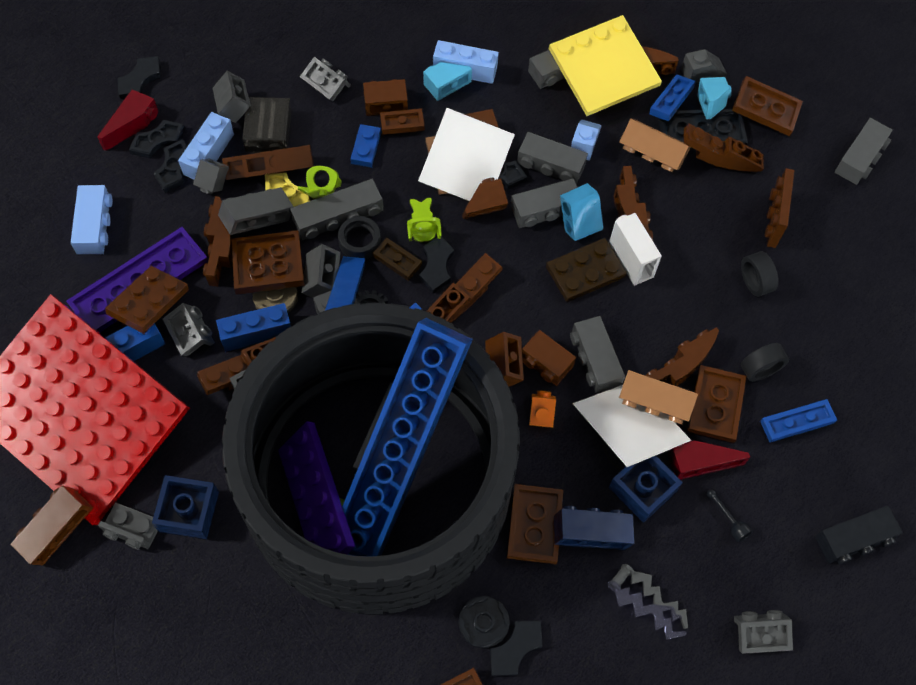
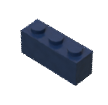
(593, 528)

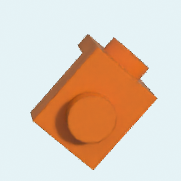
(542, 409)

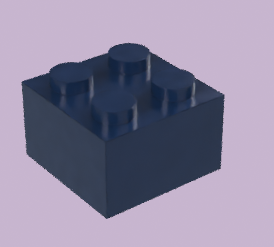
(645, 486)
(185, 507)

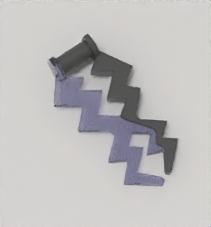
(656, 608)

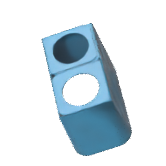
(581, 212)

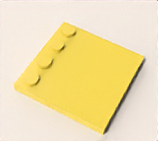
(605, 65)

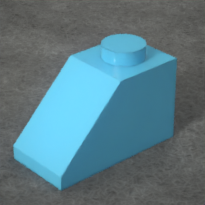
(446, 78)
(713, 95)

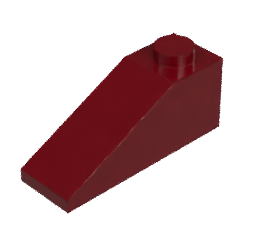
(130, 117)
(702, 458)

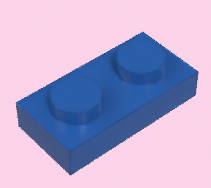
(365, 145)

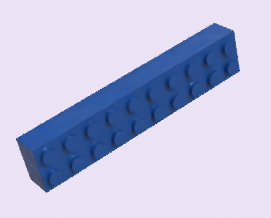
(402, 434)

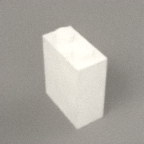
(634, 248)

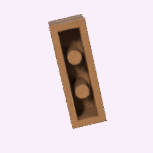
(654, 145)
(658, 397)

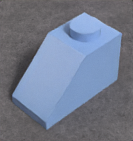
(586, 137)

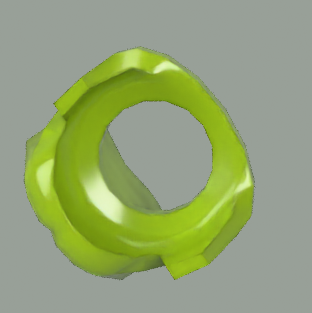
(315, 191)
(423, 224)

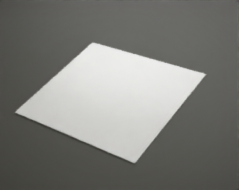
(465, 154)
(630, 431)

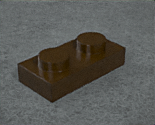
(397, 259)

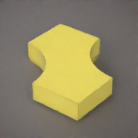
(278, 180)

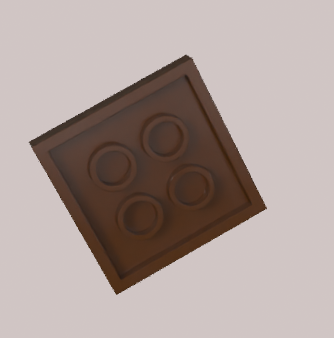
(267, 262)

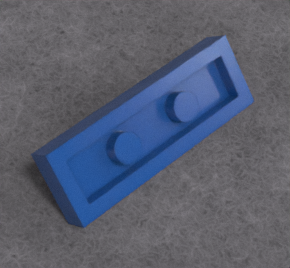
(672, 97)
(798, 420)

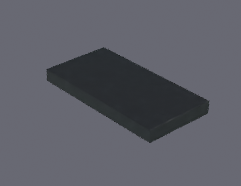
(722, 125)

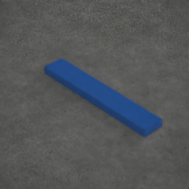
(346, 282)

